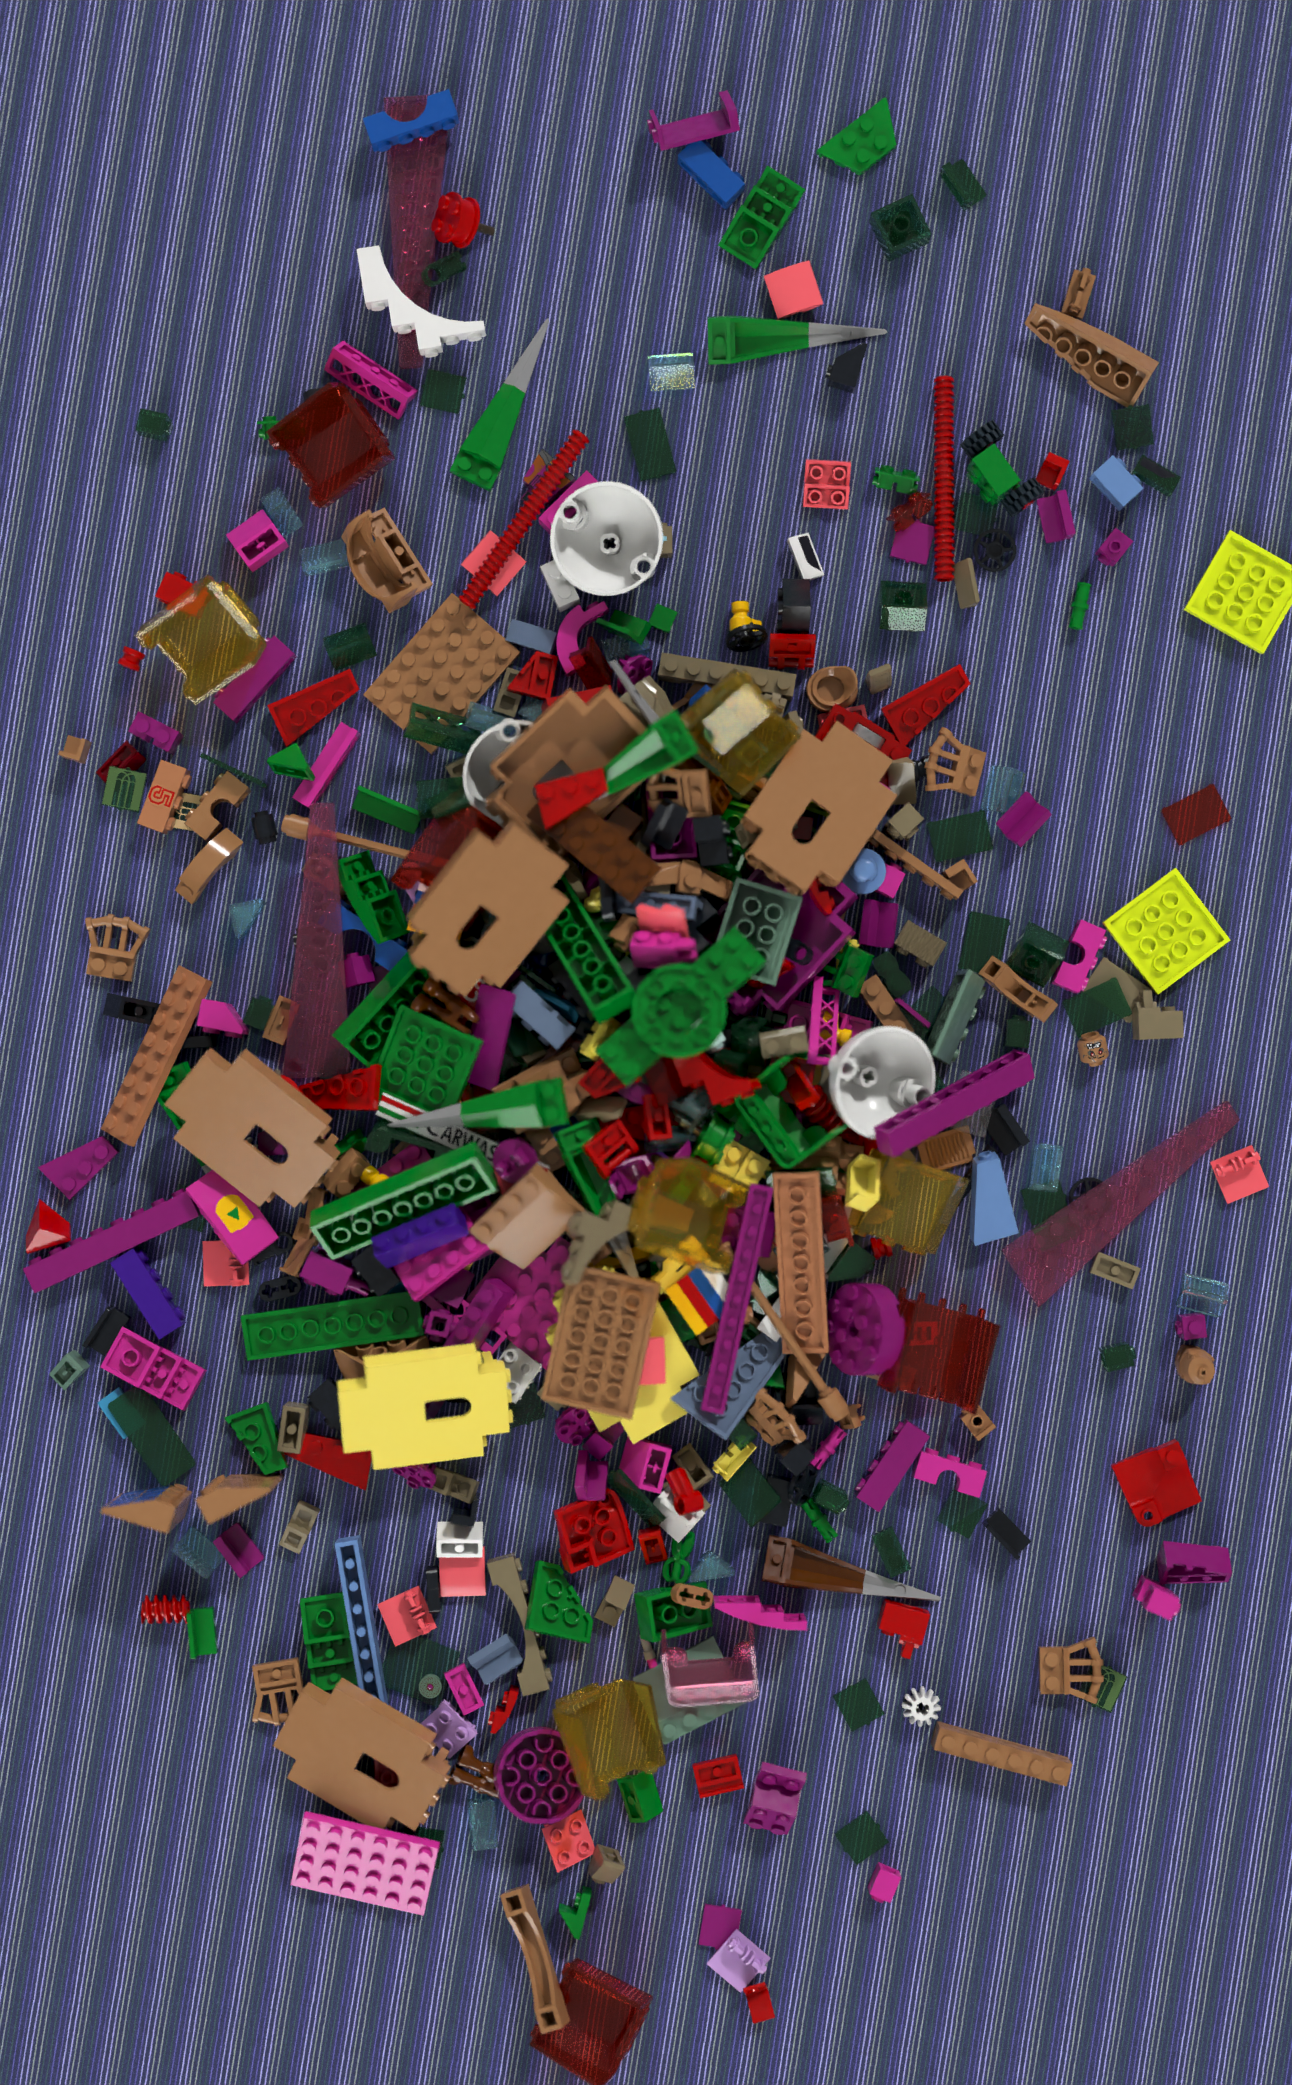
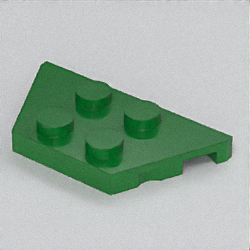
(862, 141)

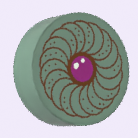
(430, 1686)

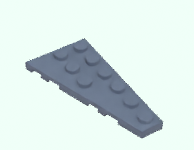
(751, 1371)

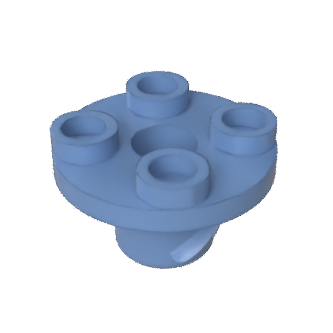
(865, 873)

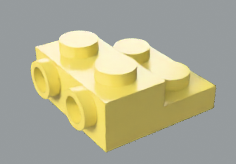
(743, 1163)

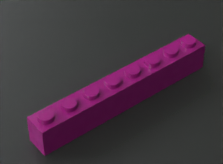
(954, 1103)
(112, 1241)
(476, 1323)

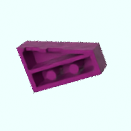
(1193, 1563)

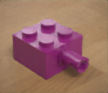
(334, 1274)

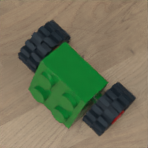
(994, 474)

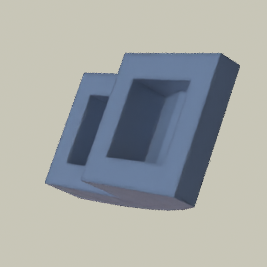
(531, 636)

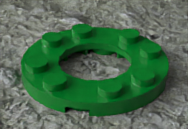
(667, 979)

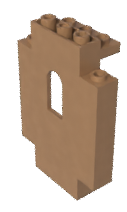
(567, 730)
(840, 778)
(509, 879)
(226, 1103)
(331, 1734)

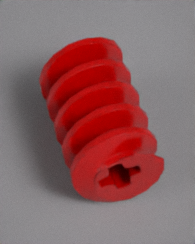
(823, 1112)
(164, 1609)

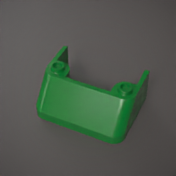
(777, 1123)

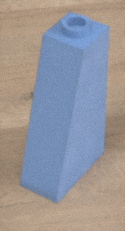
(990, 1202)

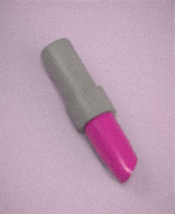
(649, 1653)

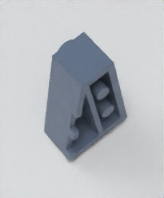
(540, 1016)

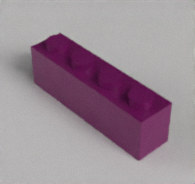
(251, 685)
(891, 1465)

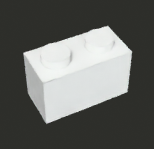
(560, 588)
(459, 1540)

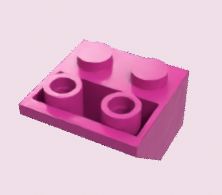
(257, 540)
(221, 1016)
(646, 1463)

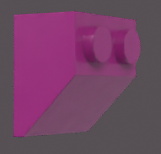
(732, 1229)

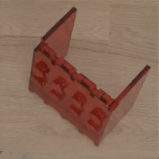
(942, 1352)

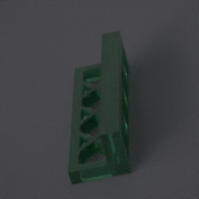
(437, 734)

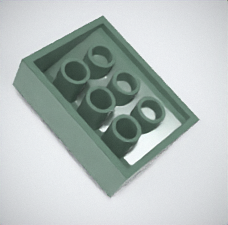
(765, 920)
(954, 1016)
(681, 1720)

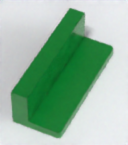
(386, 810)

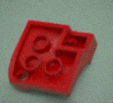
(1156, 1482)
(592, 1532)

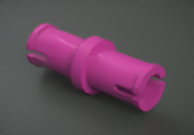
(828, 1447)

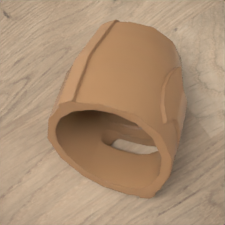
(1194, 1365)

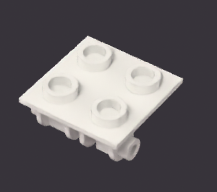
(522, 1370)
(674, 1524)

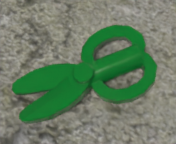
(680, 1553)

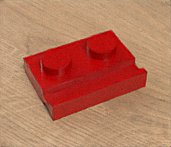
(718, 1776)

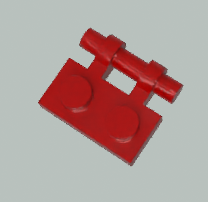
(792, 650)

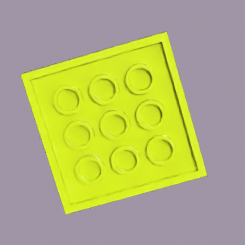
(1243, 592)
(1166, 931)

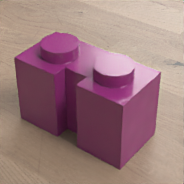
(163, 735)

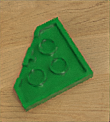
(556, 1606)

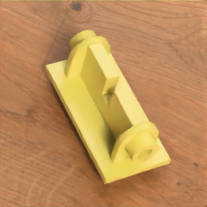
(601, 1034)
(731, 1461)

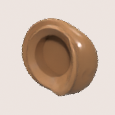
(832, 686)

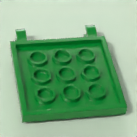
(426, 1061)

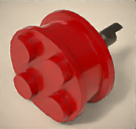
(458, 220)

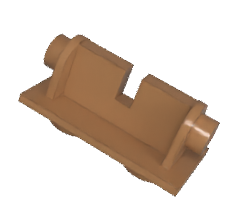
(1078, 293)

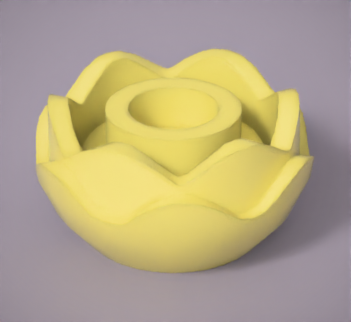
(592, 903)

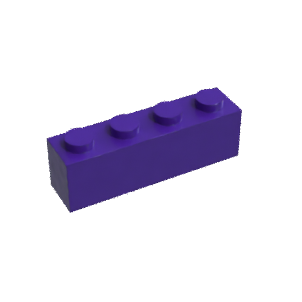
(420, 1236)
(148, 1293)

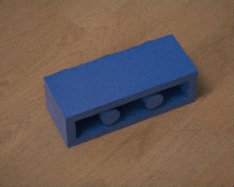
(711, 173)

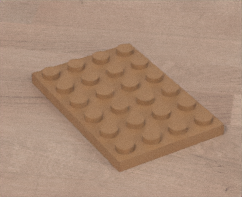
(443, 666)
(601, 1342)

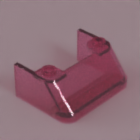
(710, 1680)

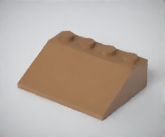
(526, 1217)
(233, 1492)

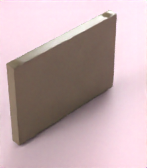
(1130, 986)

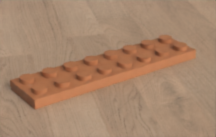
(156, 1056)
(801, 1259)

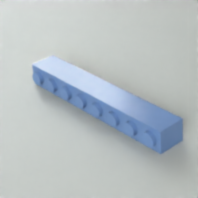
(360, 1616)

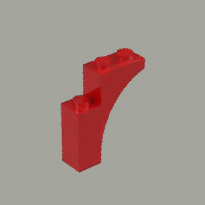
(720, 1084)

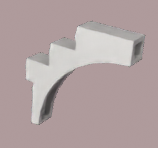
(406, 316)

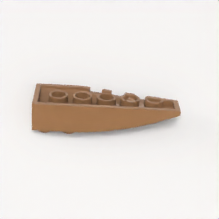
(1099, 357)

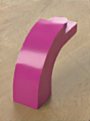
(571, 628)

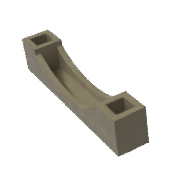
(701, 671)
(506, 1574)

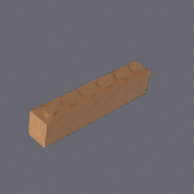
(1001, 1753)

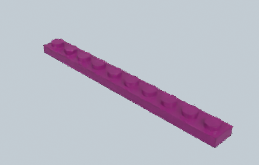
(736, 1298)

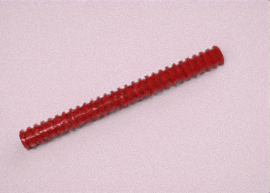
(944, 478)
(524, 519)

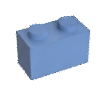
(1116, 482)

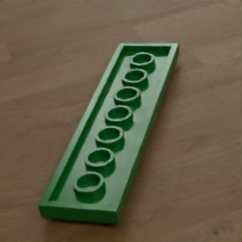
(332, 1325)

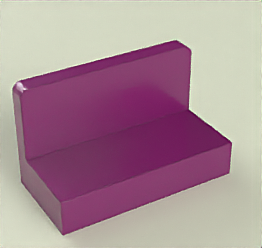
(1056, 517)
(1023, 819)
(878, 924)
(590, 1478)
(238, 1549)

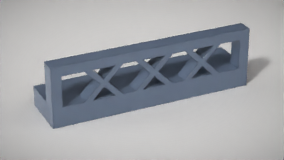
(657, 900)

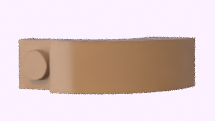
(207, 864)
(1016, 990)

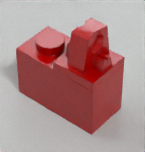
(906, 1622)

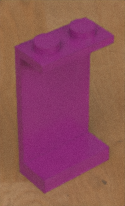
(696, 127)

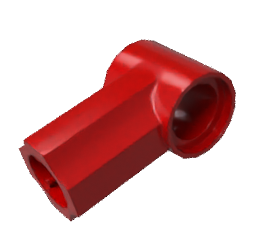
(685, 1498)

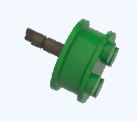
(710, 1138)

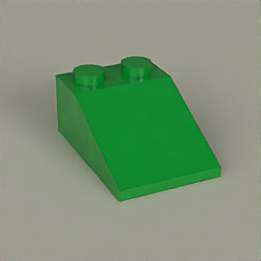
(660, 1612)

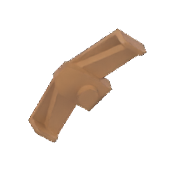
(691, 878)
(304, 1235)

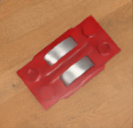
(866, 730)

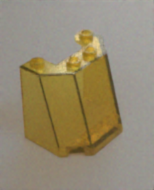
(206, 636)
(739, 731)
(912, 1205)
(684, 1211)
(609, 1733)

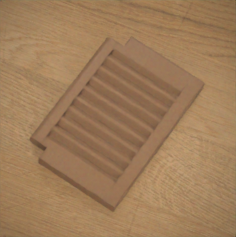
(947, 1149)

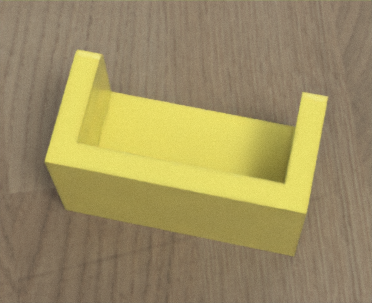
(863, 1182)

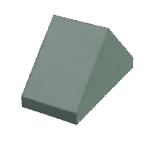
(69, 1369)

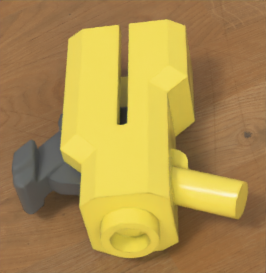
(669, 1271)

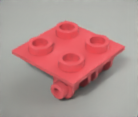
(1239, 1174)
(222, 1267)
(407, 1616)
(568, 1840)

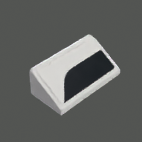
(805, 556)

